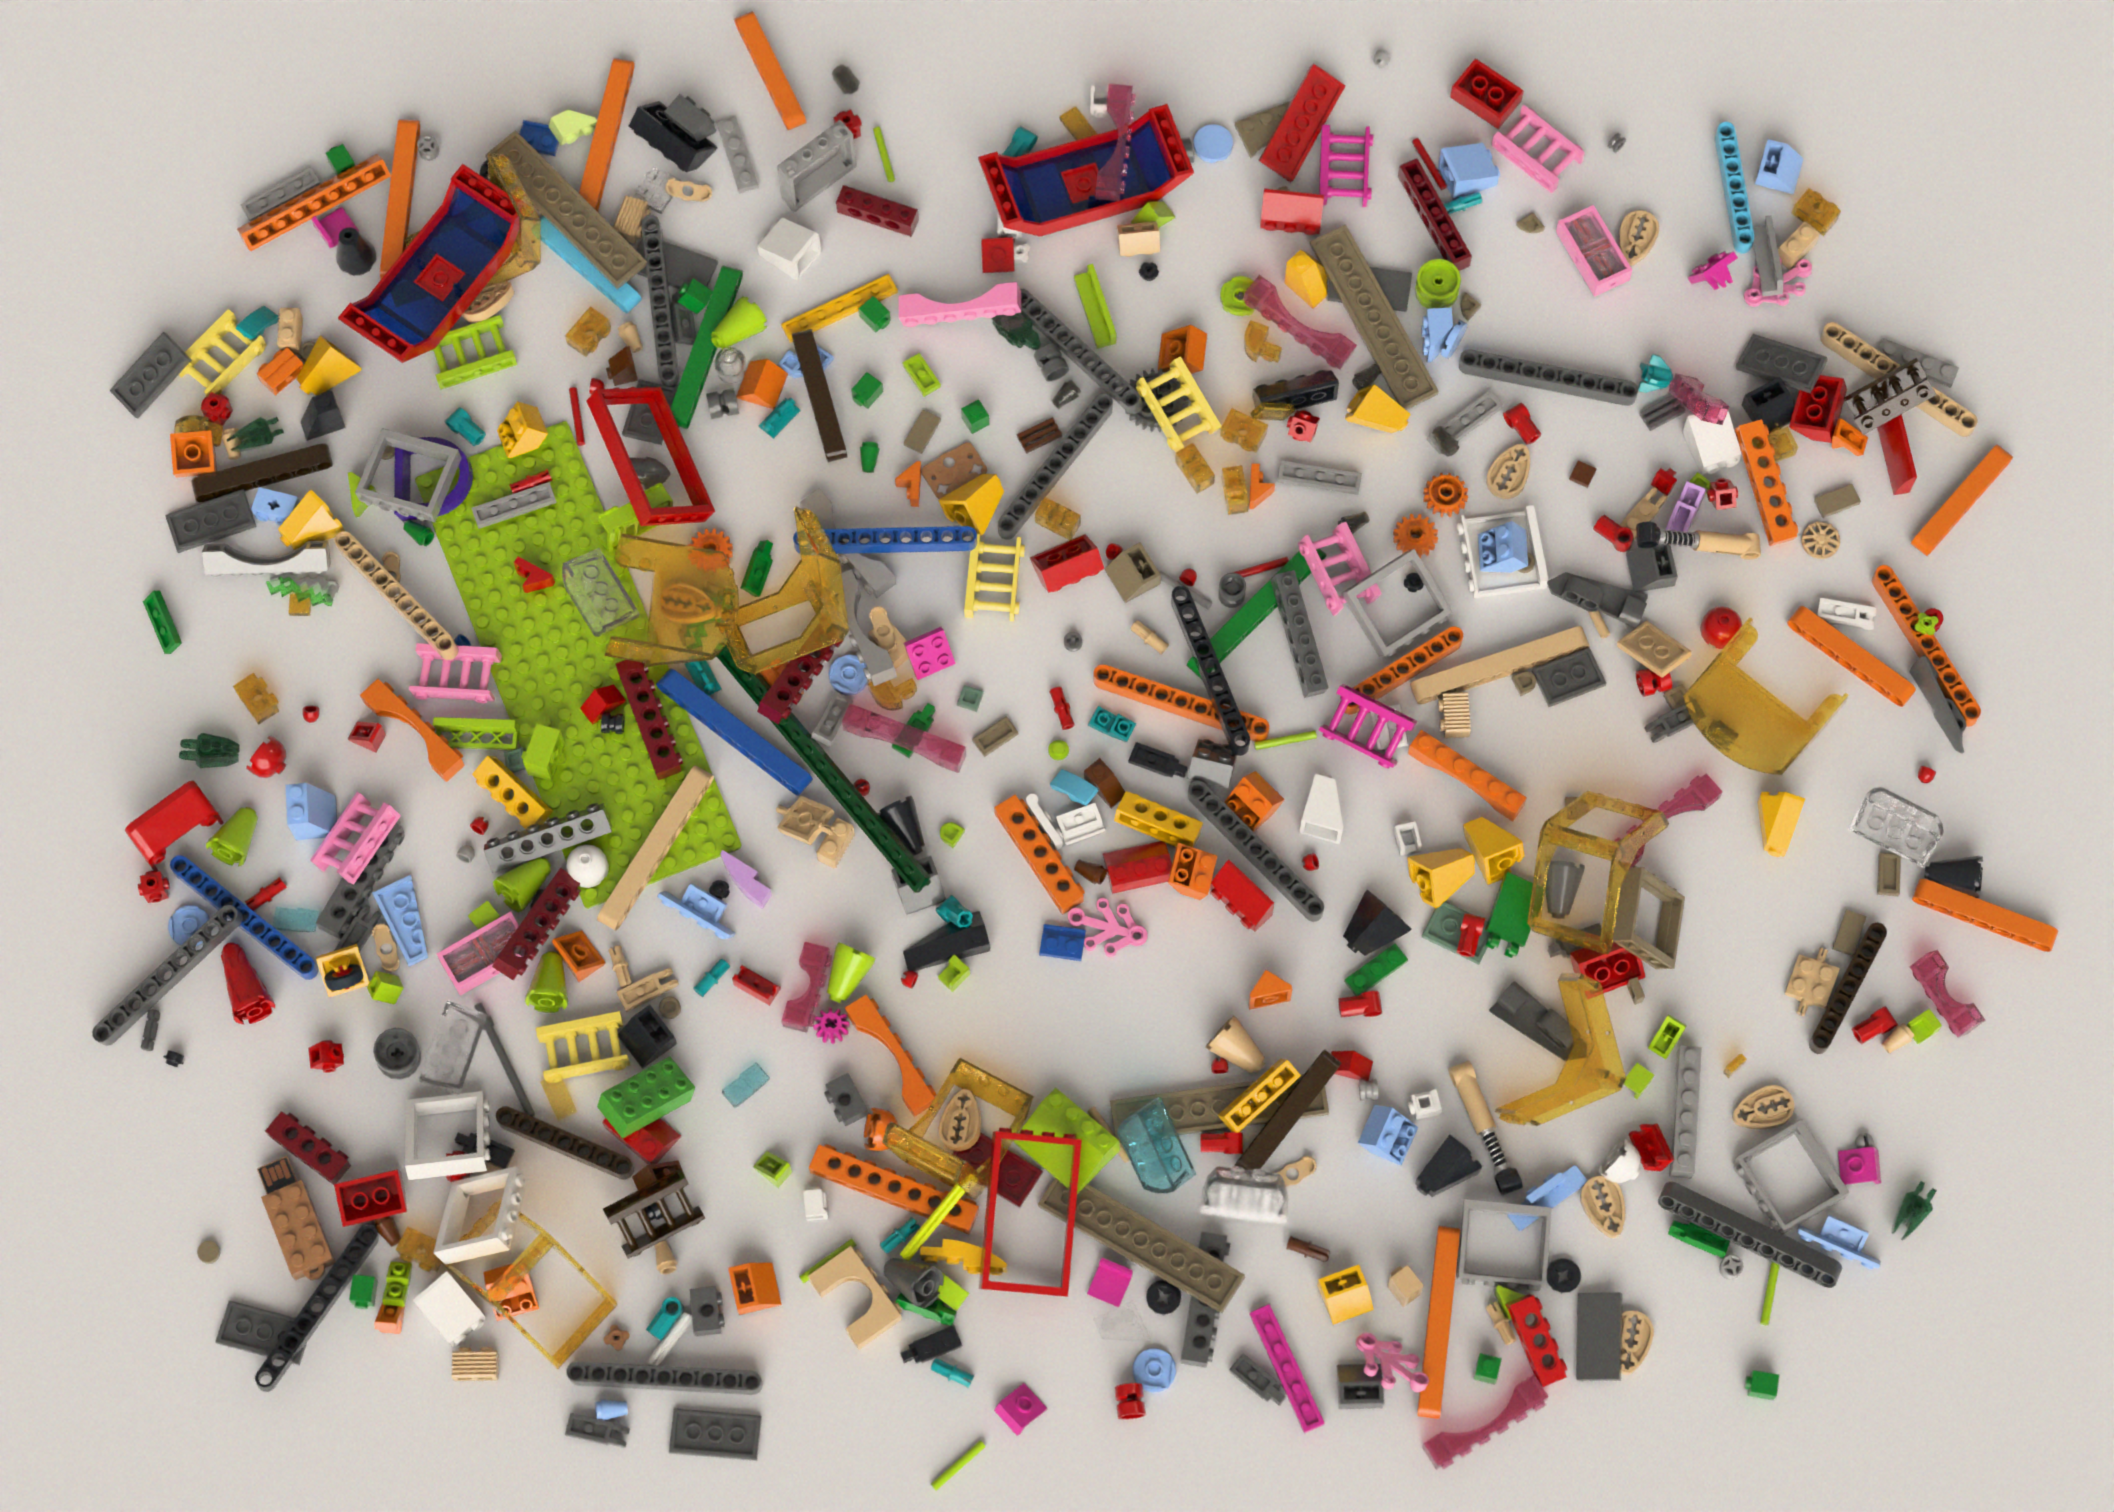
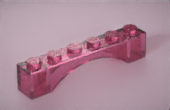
(1109, 177)
(1331, 346)
(875, 726)
(1697, 797)
(1447, 1446)

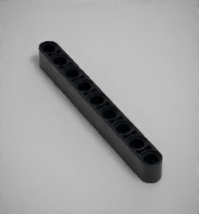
(1213, 679)
(316, 1318)

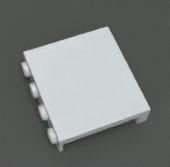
(1499, 583)

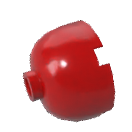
(1720, 626)
(268, 759)

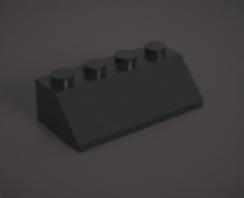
(662, 134)
(1300, 392)

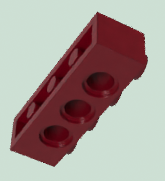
(877, 210)
(331, 1171)

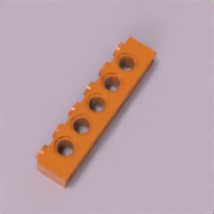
(1775, 533)
(1063, 900)

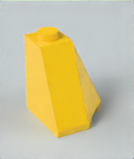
(1306, 278)
(325, 368)
(1376, 410)
(974, 502)
(309, 522)
(1778, 820)
(1492, 848)
(1440, 873)

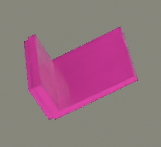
(332, 225)
(1859, 1165)
(1110, 1282)
(1020, 1408)

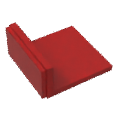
(998, 255)

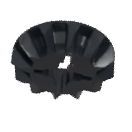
(1573, 1275)
(1165, 1288)

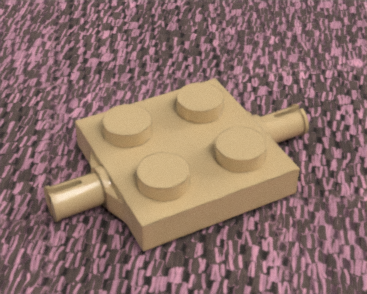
(805, 820)
(1812, 981)

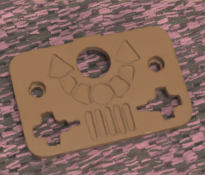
(956, 475)

